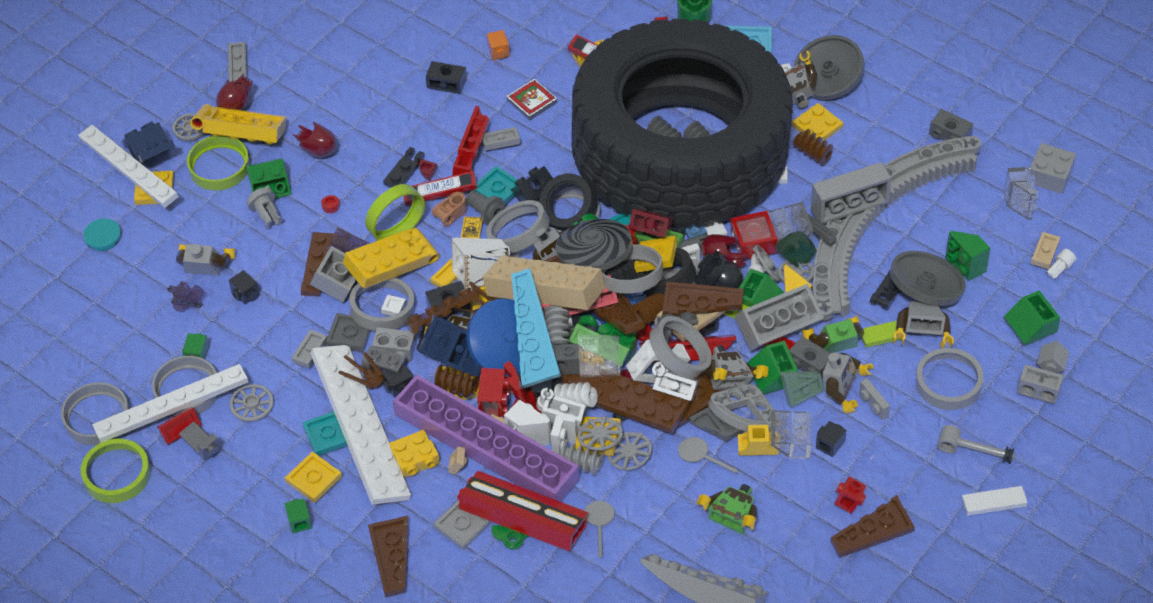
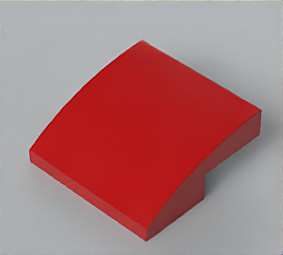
(515, 384)

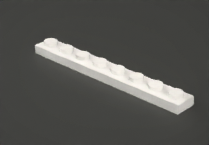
(128, 166)
(170, 403)

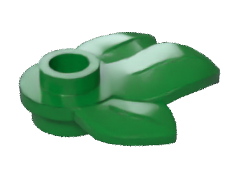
(506, 534)

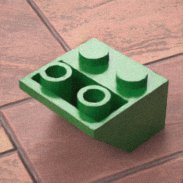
(271, 174)
(967, 253)
(758, 288)
(1032, 318)
(778, 360)

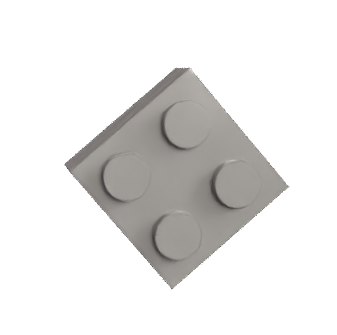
(1053, 167)
(333, 276)

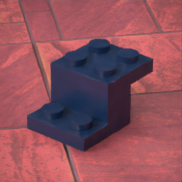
(148, 142)
(448, 345)

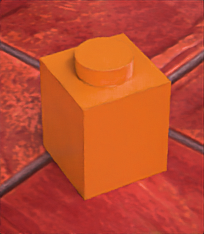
(498, 45)

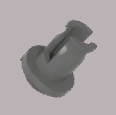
(486, 206)

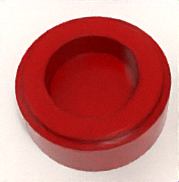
(330, 204)

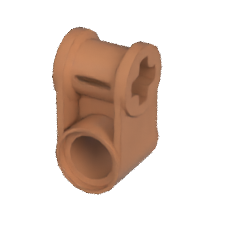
(451, 208)

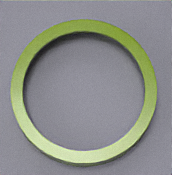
(212, 143)
(385, 199)
(122, 494)

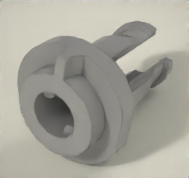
(261, 201)

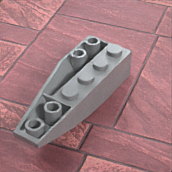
(703, 585)

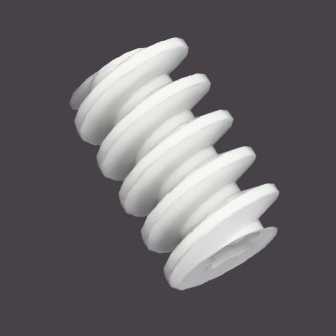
(578, 393)

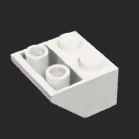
(529, 422)

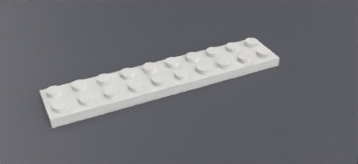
(360, 426)

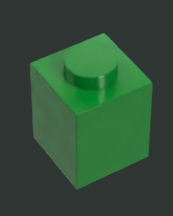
(196, 345)
(298, 515)

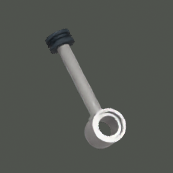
(950, 440)

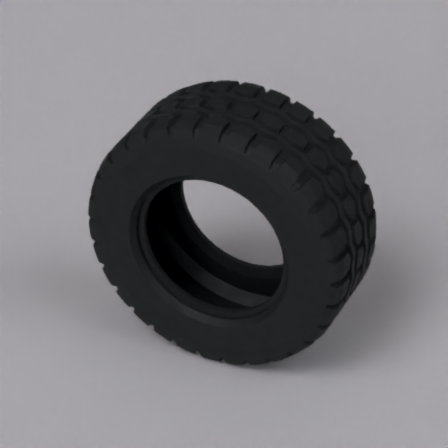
(683, 66)

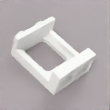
(645, 357)

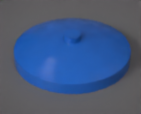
(494, 336)

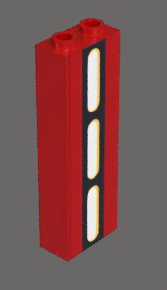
(523, 510)

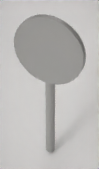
(696, 449)
(599, 514)

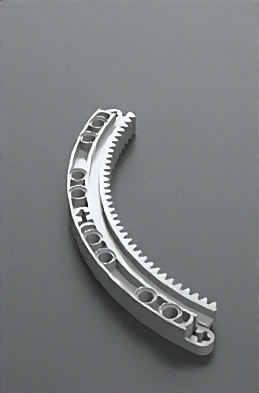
(906, 174)

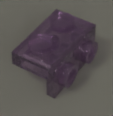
(345, 241)

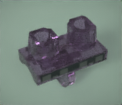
(185, 296)

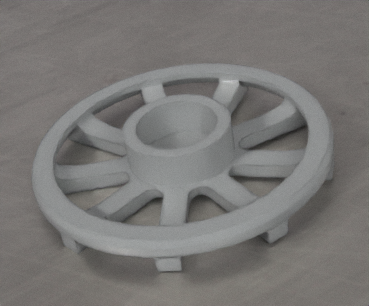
(767, 262)
(251, 403)
(599, 434)
(630, 451)

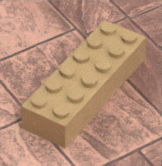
(555, 282)

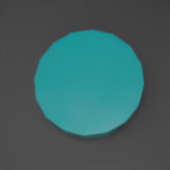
(102, 234)

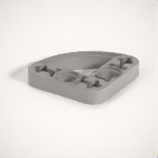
(749, 396)

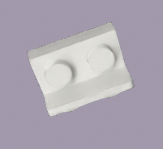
(563, 430)

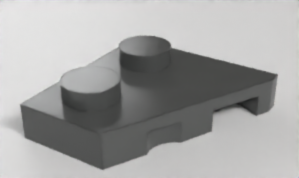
(714, 425)

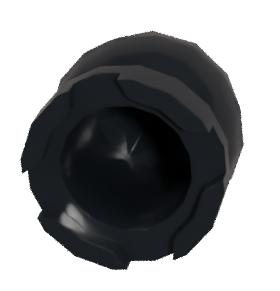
(719, 272)

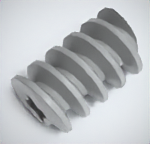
(555, 322)
(584, 460)

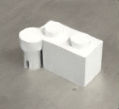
(672, 383)
(559, 407)

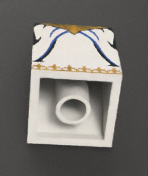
(475, 257)

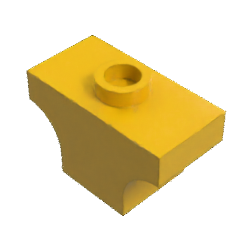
(756, 441)

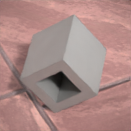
(1053, 357)

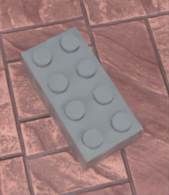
(850, 193)
(779, 317)

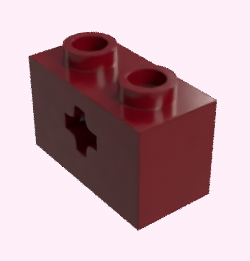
(650, 222)

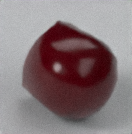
(234, 94)
(319, 142)
(722, 244)

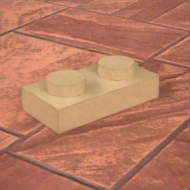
(1045, 250)

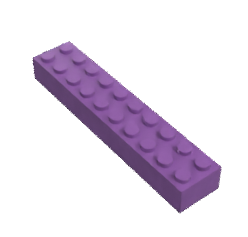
(485, 439)

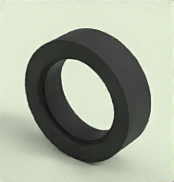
(559, 183)
(684, 275)

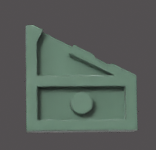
(801, 386)

